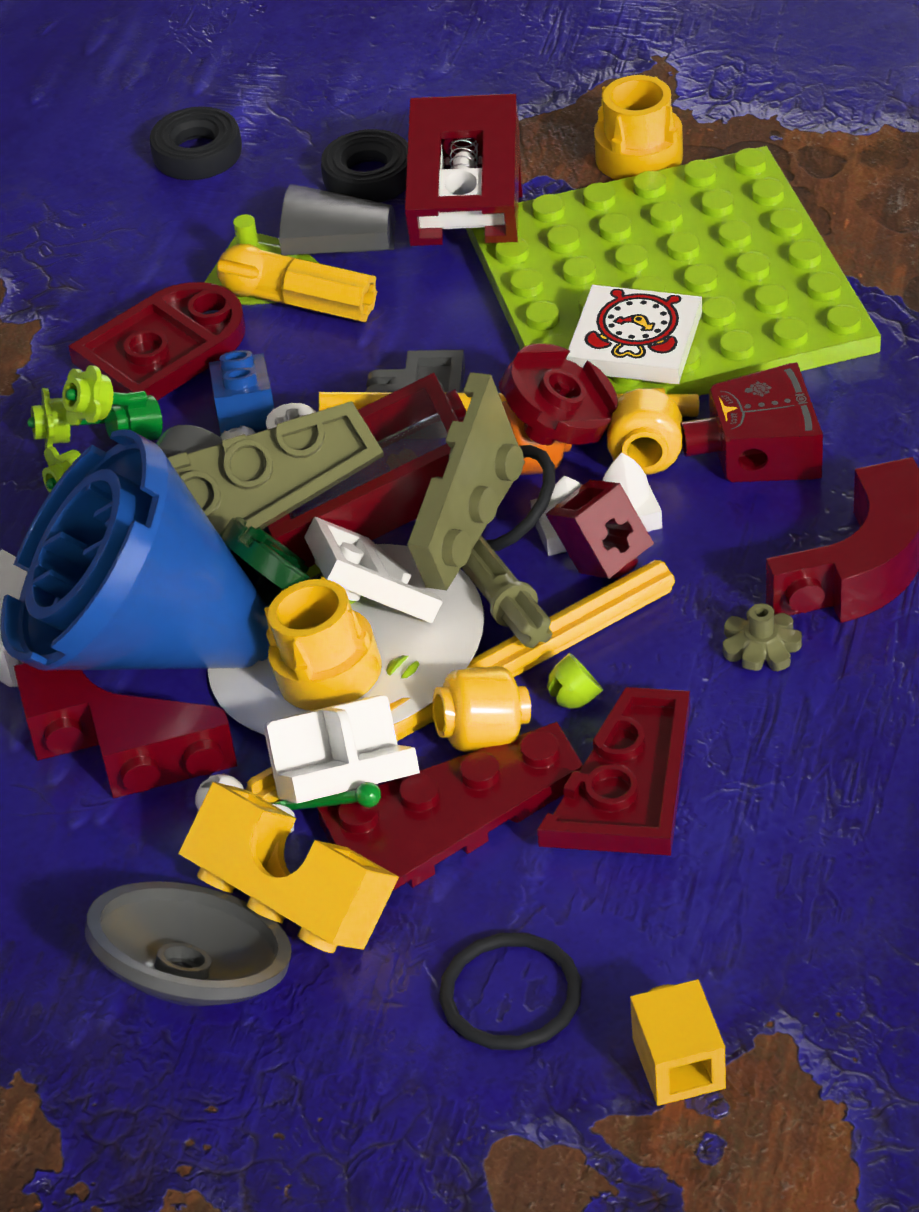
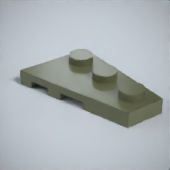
(476, 479)

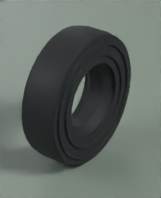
(362, 147)
(199, 161)

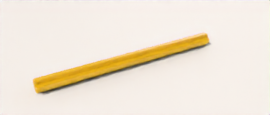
(567, 629)

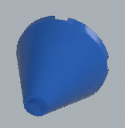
(130, 574)

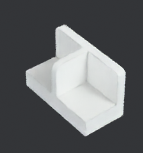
(336, 750)

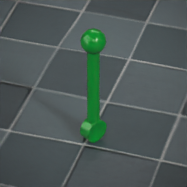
(366, 795)

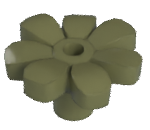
(761, 639)

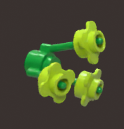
(88, 401)

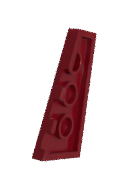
(454, 804)

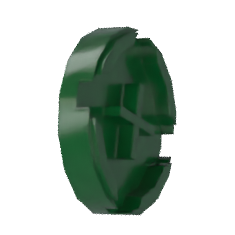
(265, 554)

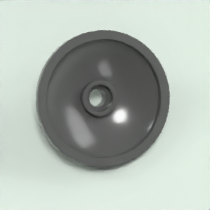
(186, 943)

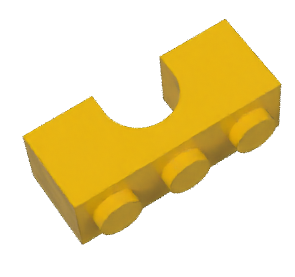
(242, 847)

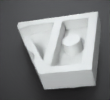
(366, 570)

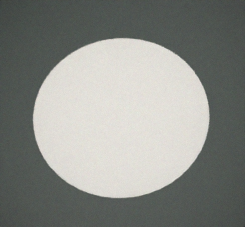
(439, 647)

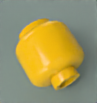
(646, 429)
(480, 708)

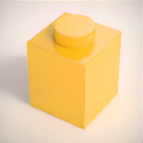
(678, 1042)

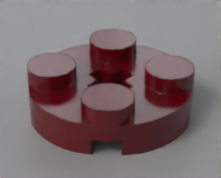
(558, 396)

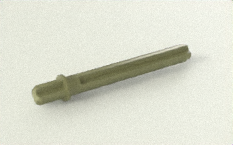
(510, 600)

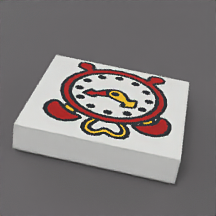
(636, 333)

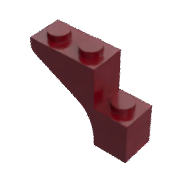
(139, 737)

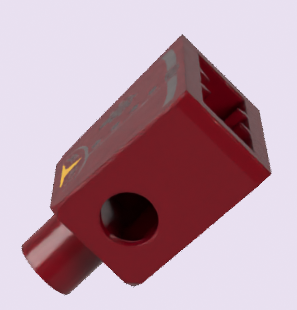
(760, 428)

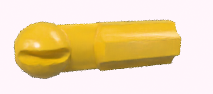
(297, 282)

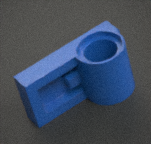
(241, 390)

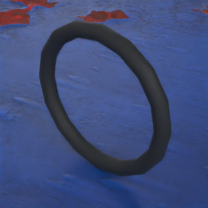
(540, 505)
(510, 1042)

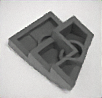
(333, 222)

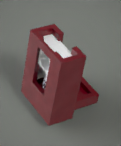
(463, 167)

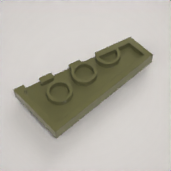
(279, 467)

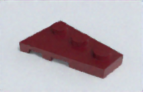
(630, 780)

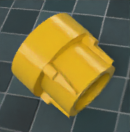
(637, 128)
(320, 646)

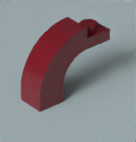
(865, 567)

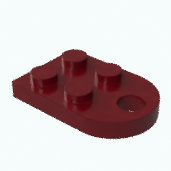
(164, 338)

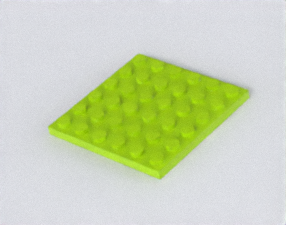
(693, 229)

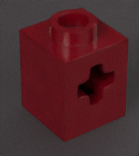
(600, 529)

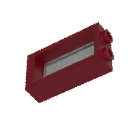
(390, 491)

